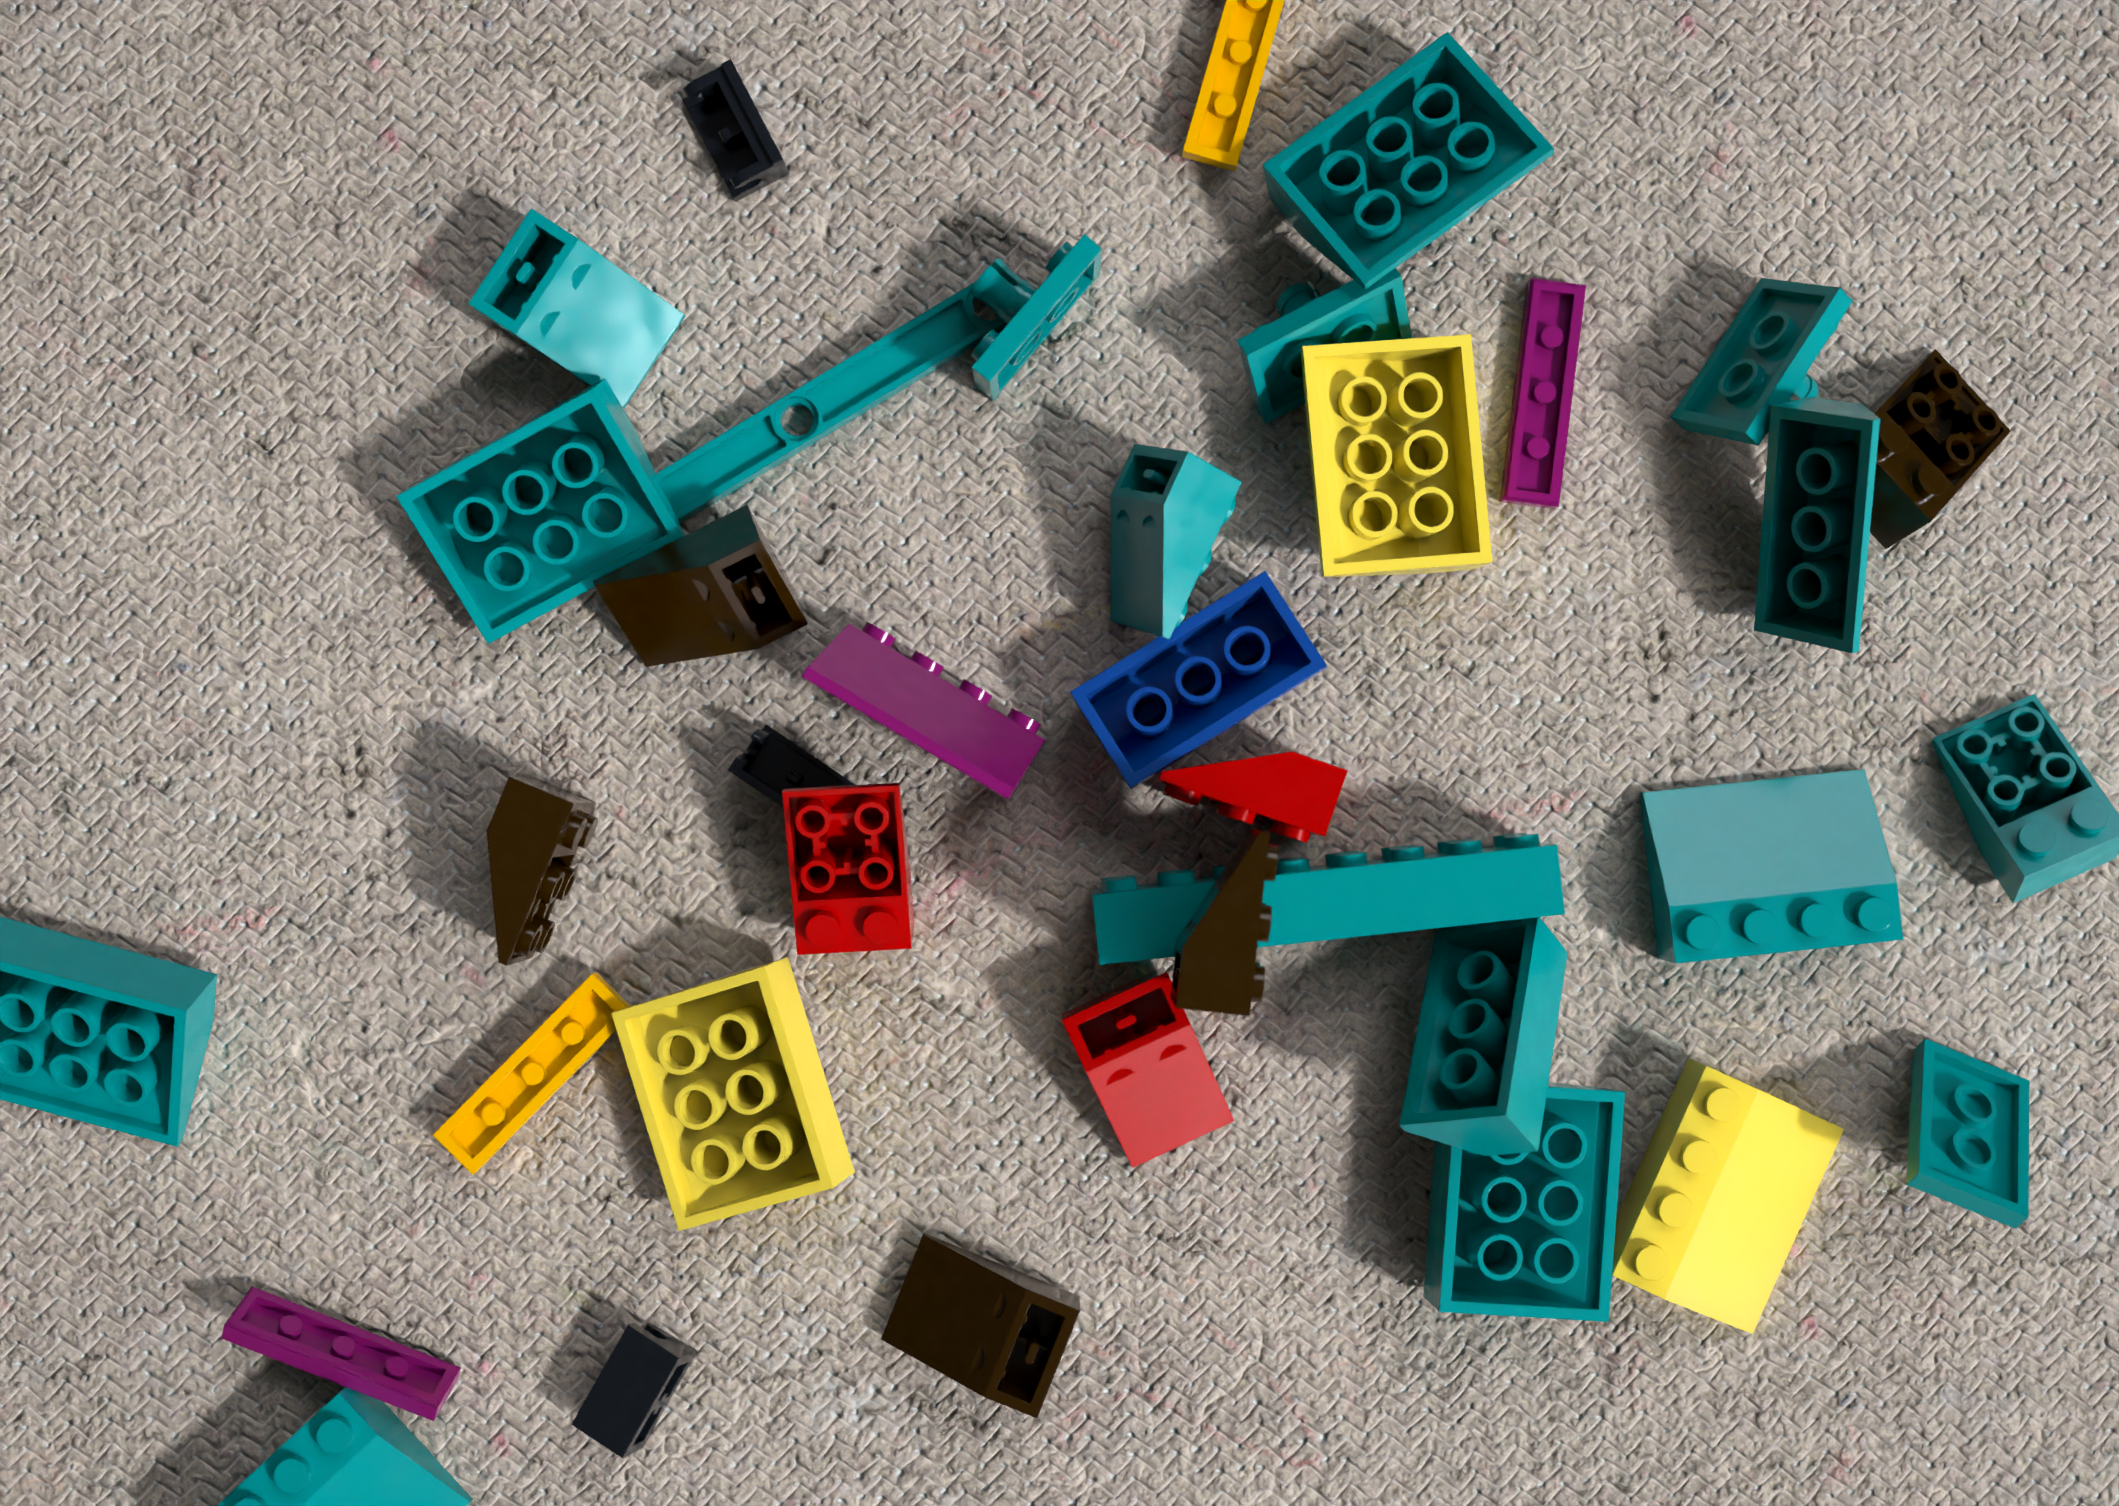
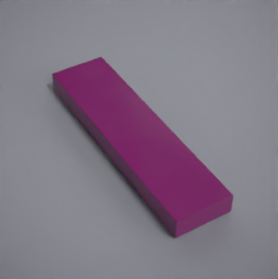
(1542, 393)
(341, 1353)

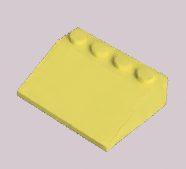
(1396, 456)
(733, 1095)
(1720, 1196)

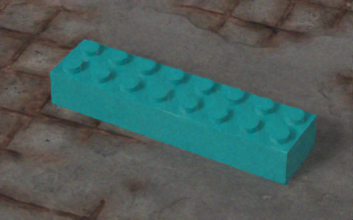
(1345, 896)

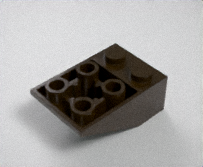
(1928, 446)
(704, 594)
(530, 861)
(1218, 946)
(982, 1324)

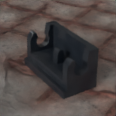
(734, 131)
(780, 764)
(634, 1388)

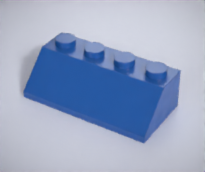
(1198, 681)

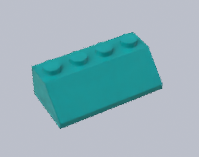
(1816, 522)
(1486, 1037)

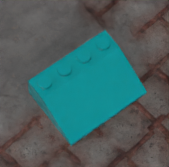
(1403, 162)
(542, 511)
(1768, 867)
(101, 1031)
(1531, 1226)
(350, 1457)

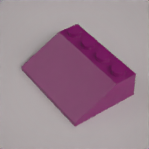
(926, 708)

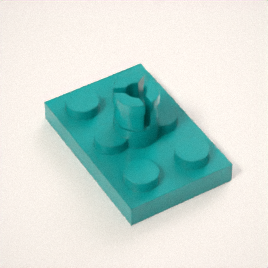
(1028, 310)
(1306, 319)
(1762, 360)
(1969, 1134)

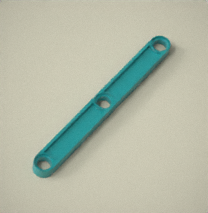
(832, 398)

